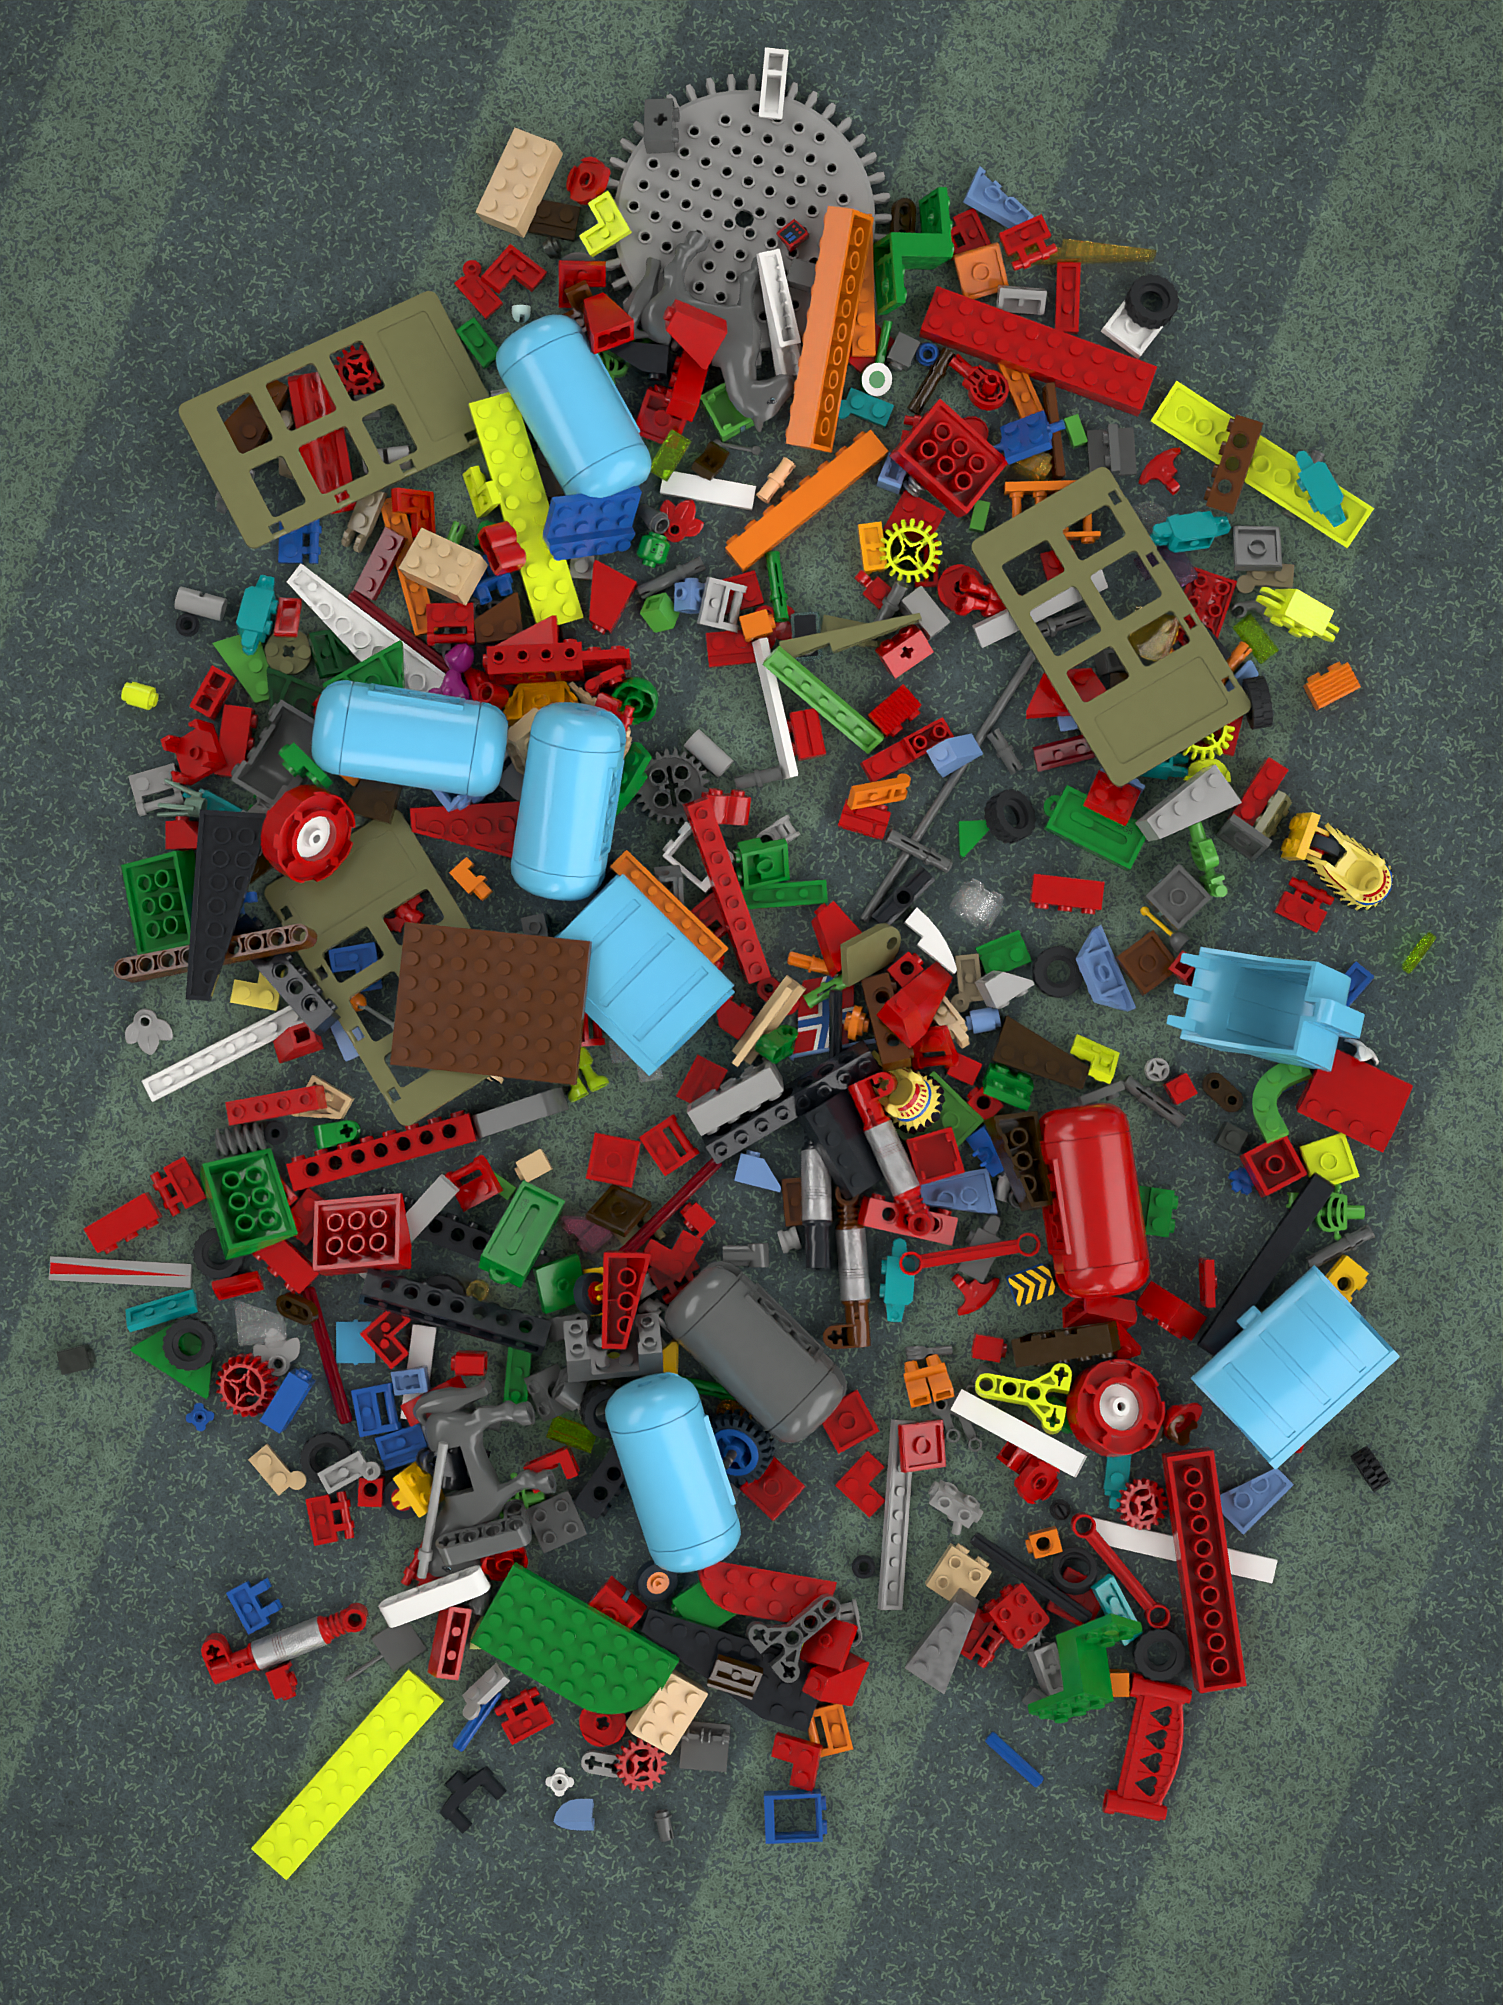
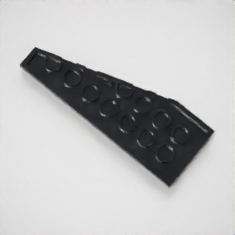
(699, 1646)

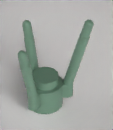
(191, 805)

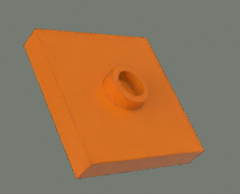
(980, 271)

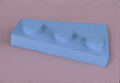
(994, 203)
(961, 1192)
(1251, 1500)

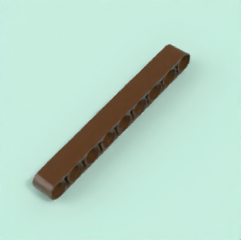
(247, 951)

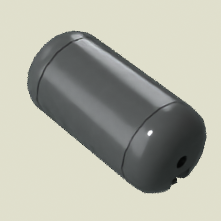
(756, 1351)

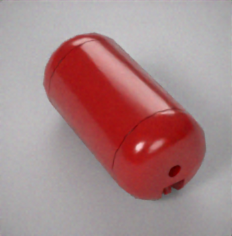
(1096, 1209)

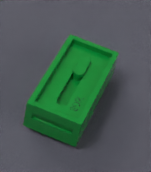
(1092, 830)
(521, 1234)

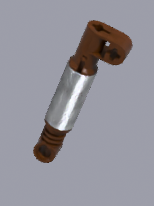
(853, 1277)

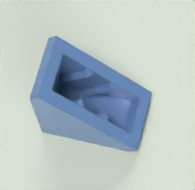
(891, 476)
(411, 1381)

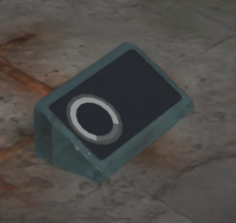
(804, 625)

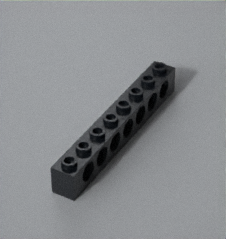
(796, 1099)
(471, 1230)
(444, 1317)

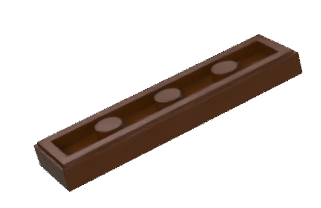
(1051, 412)

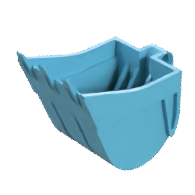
(1267, 1007)

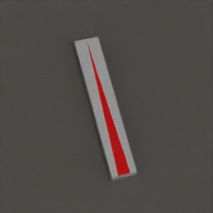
(120, 1271)

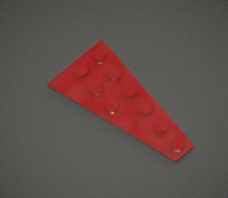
(478, 825)

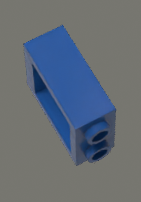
(288, 1399)
(797, 1836)

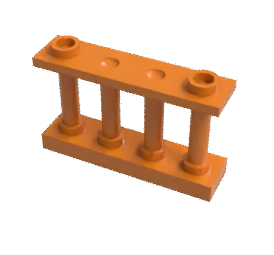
(1039, 490)

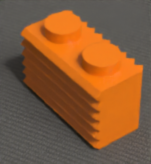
(1332, 685)

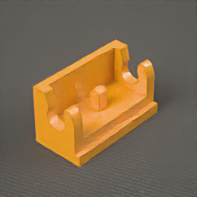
(870, 542)

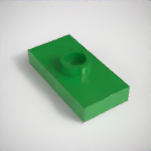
(478, 342)

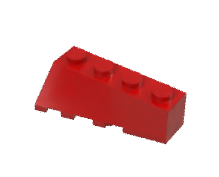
(622, 1286)

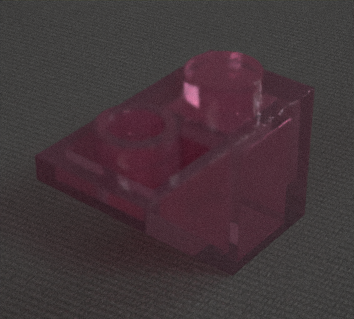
(589, 1234)

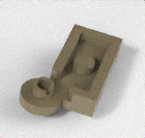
(1273, 579)
(967, 973)

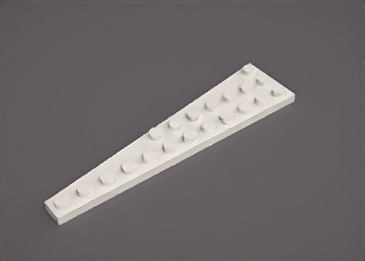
(360, 631)

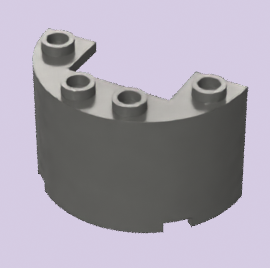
(264, 771)

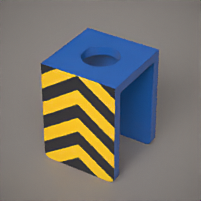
(1031, 1284)

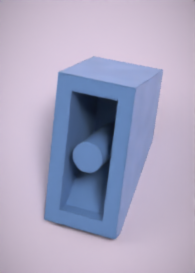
(954, 753)
(755, 1172)

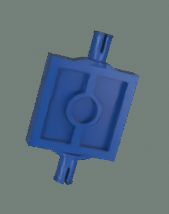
(1027, 437)

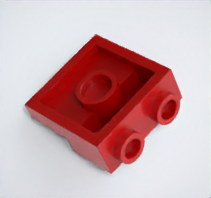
(652, 418)

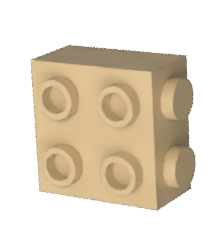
(519, 740)
(958, 1570)

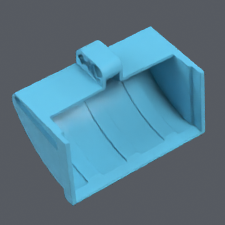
(644, 975)
(1294, 1366)

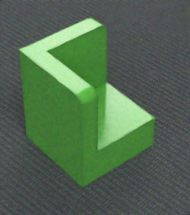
(659, 612)

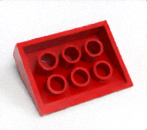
(949, 458)
(1356, 1100)
(361, 1235)

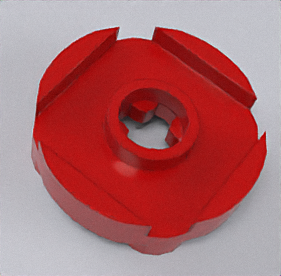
(589, 169)
(948, 582)
(1027, 1481)
(605, 1735)

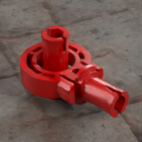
(981, 384)

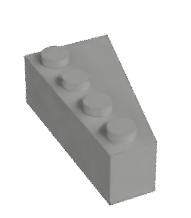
(1192, 802)
(736, 1097)

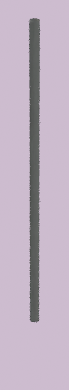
(948, 787)

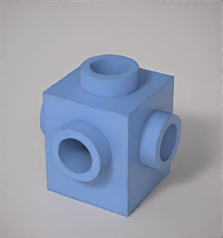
(688, 596)

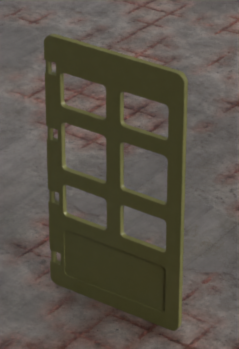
(422, 376)
(1159, 705)
(374, 879)

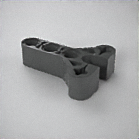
(791, 1650)

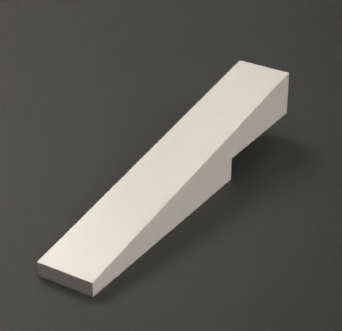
(779, 314)
(1019, 1433)

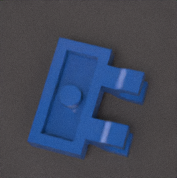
(248, 1606)

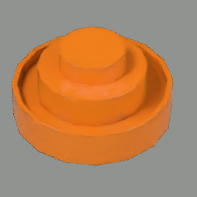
(856, 1023)

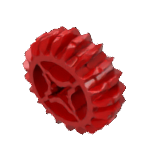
(238, 1388)

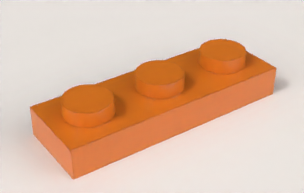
(1021, 392)

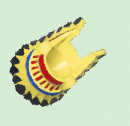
(1358, 878)
(914, 1102)

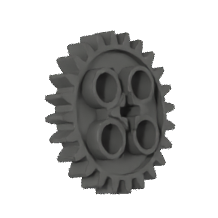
(692, 783)

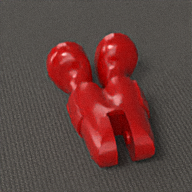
(968, 603)

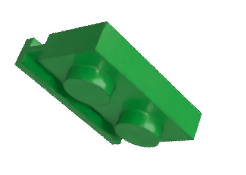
(1003, 953)

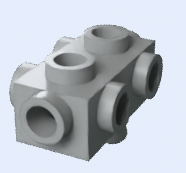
(957, 1506)

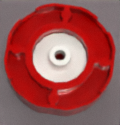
(307, 833)
(1115, 1408)

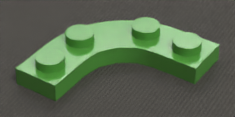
(1266, 1096)

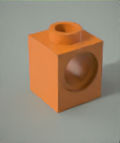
(757, 625)
(1054, 1542)
(1119, 1682)

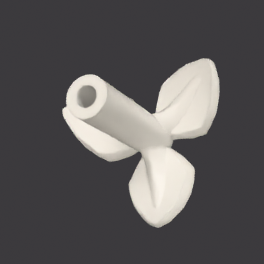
(1363, 1053)

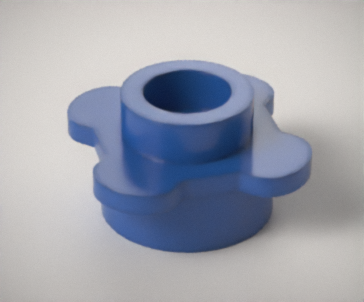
(199, 1409)

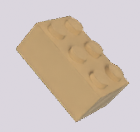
(443, 566)
(668, 1712)

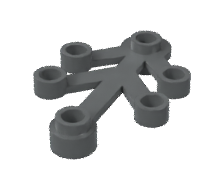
(966, 1424)

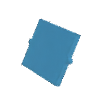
(351, 1345)

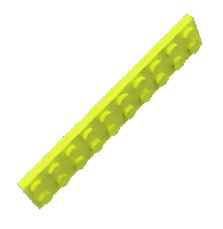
(1271, 468)
(524, 506)
(347, 1774)

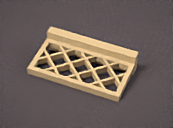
(768, 1019)

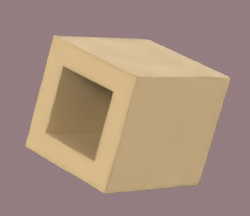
(533, 1166)

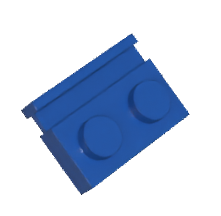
(401, 1446)

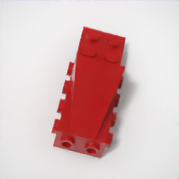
(540, 657)

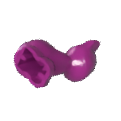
(458, 660)

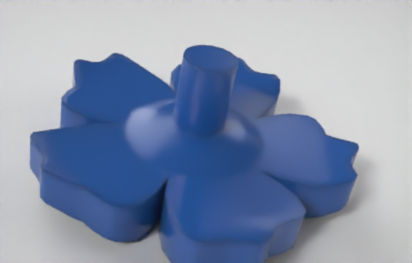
(1241, 1181)

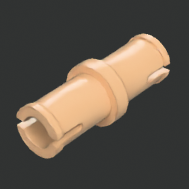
(776, 480)

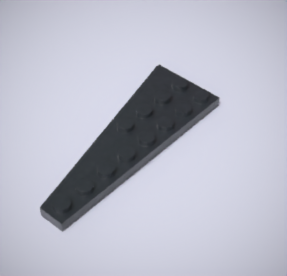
(223, 870)

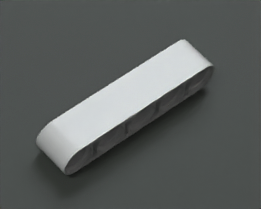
(434, 1596)

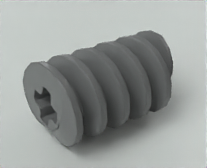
(240, 1139)

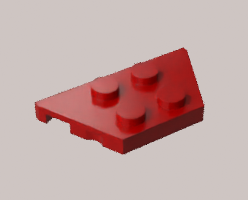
(1047, 701)

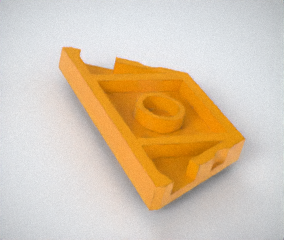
(536, 696)

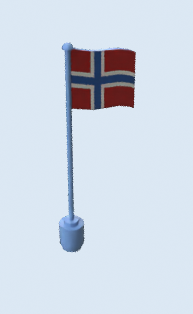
(814, 1022)

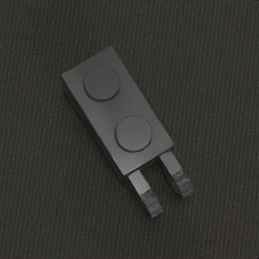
(979, 1268)

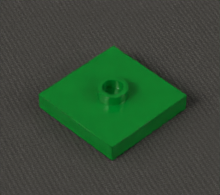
(556, 1282)

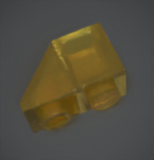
(1034, 467)

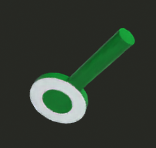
(876, 377)

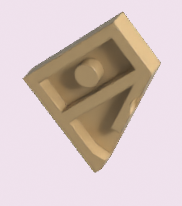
(337, 1101)

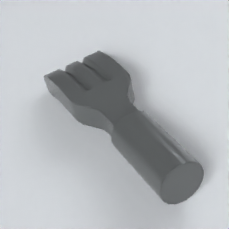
(919, 1353)

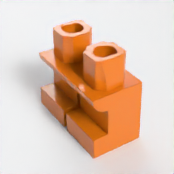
(469, 881)
(934, 1375)

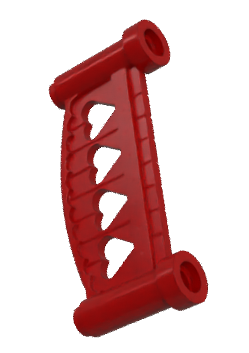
(1149, 1697)

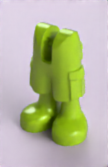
(593, 1080)

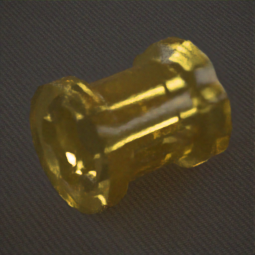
(481, 1283)

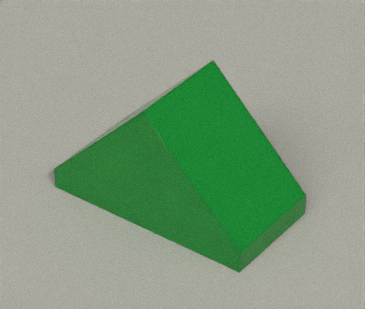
(969, 835)

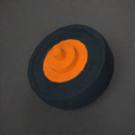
(654, 1582)

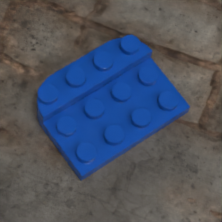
(590, 525)

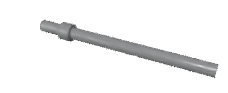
(425, 1553)

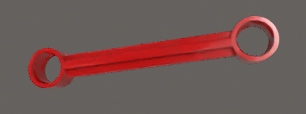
(969, 1253)
(1120, 1570)

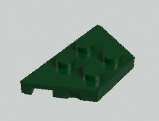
(292, 691)

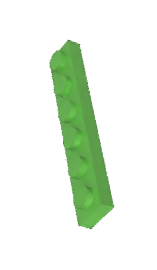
(823, 699)

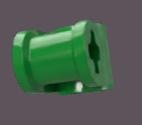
(777, 1043)
(332, 1133)

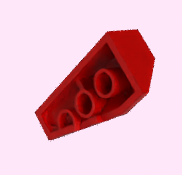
(915, 1005)

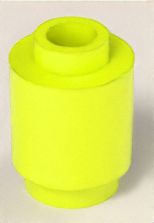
(139, 695)

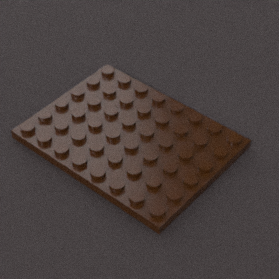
(491, 1003)

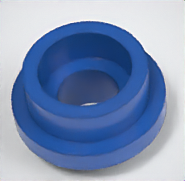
(927, 347)

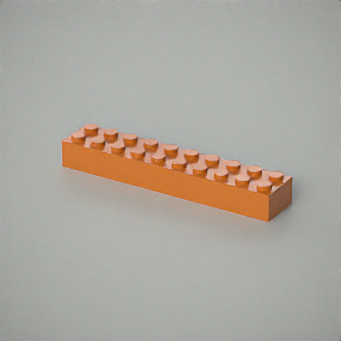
(829, 329)

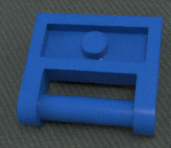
(368, 1410)

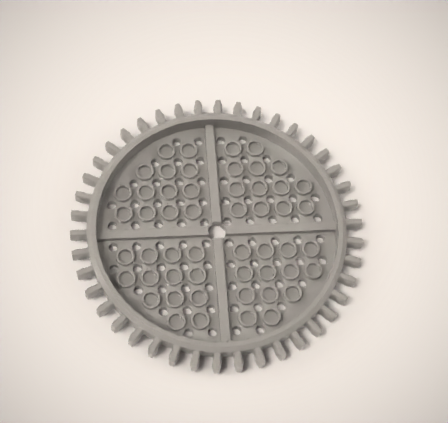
(705, 116)

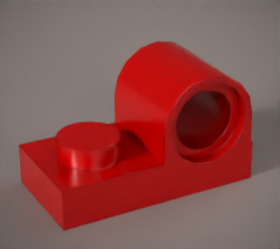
(485, 691)

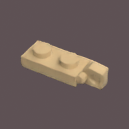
(949, 1016)

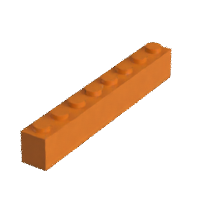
(806, 501)

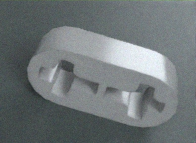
(599, 1769)

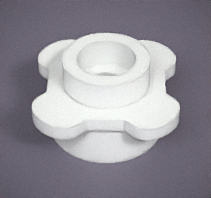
(559, 1774)

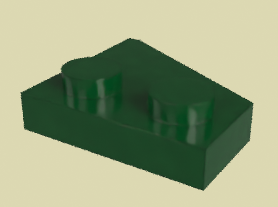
(329, 653)

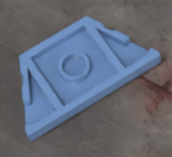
(1102, 972)

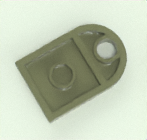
(868, 952)

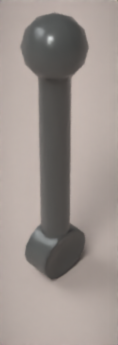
(755, 450)

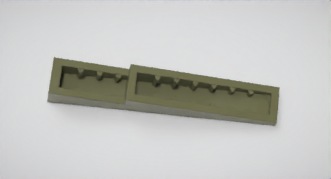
(846, 637)

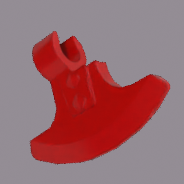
(1163, 470)
(975, 1293)

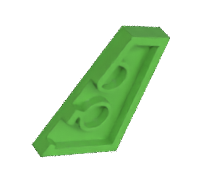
(247, 668)

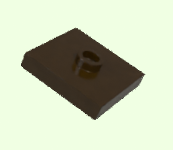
(618, 1210)

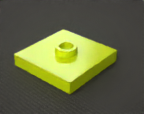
(1330, 1159)

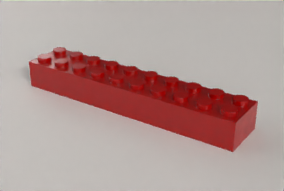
(1037, 351)
(1204, 1569)

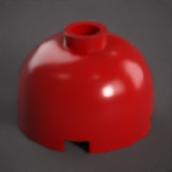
(499, 1564)

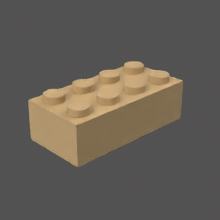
(519, 182)

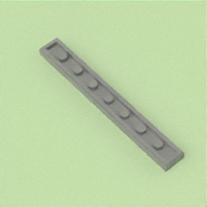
(894, 1527)

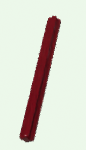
(399, 630)
(671, 1206)
(328, 1360)

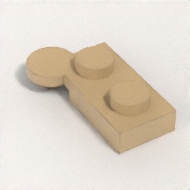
(275, 1471)

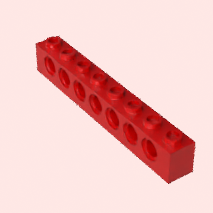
(726, 890)
(302, 1179)

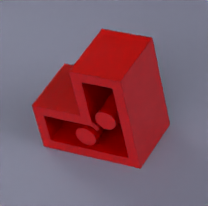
(1171, 1312)
(382, 1338)

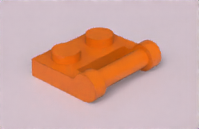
(835, 1729)

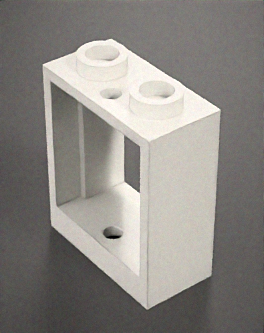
(671, 847)

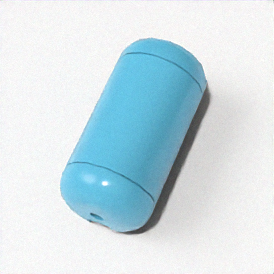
(573, 408)
(409, 738)
(568, 801)
(673, 1472)

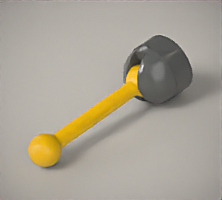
(1177, 939)

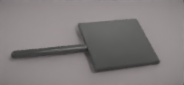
(397, 1647)

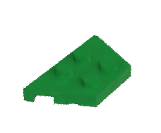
(381, 668)
(190, 1345)

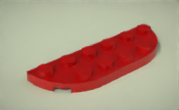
(761, 1591)

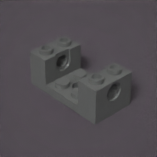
(590, 1362)

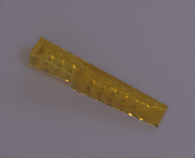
(1092, 253)

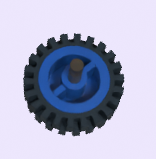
(742, 1445)

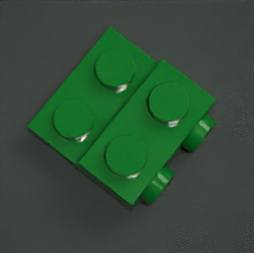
(300, 764)
(761, 862)
(1008, 1086)
(1157, 1210)

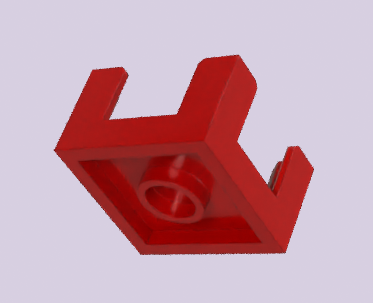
(196, 752)
(550, 1461)

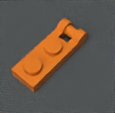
(879, 792)

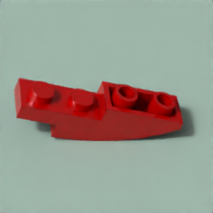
(906, 750)

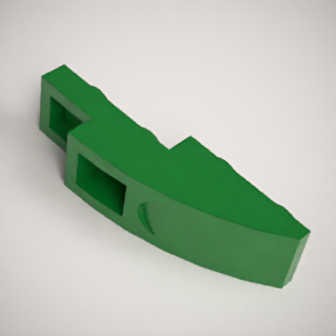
(633, 774)

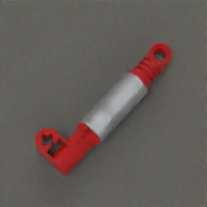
(889, 1149)
(279, 1645)

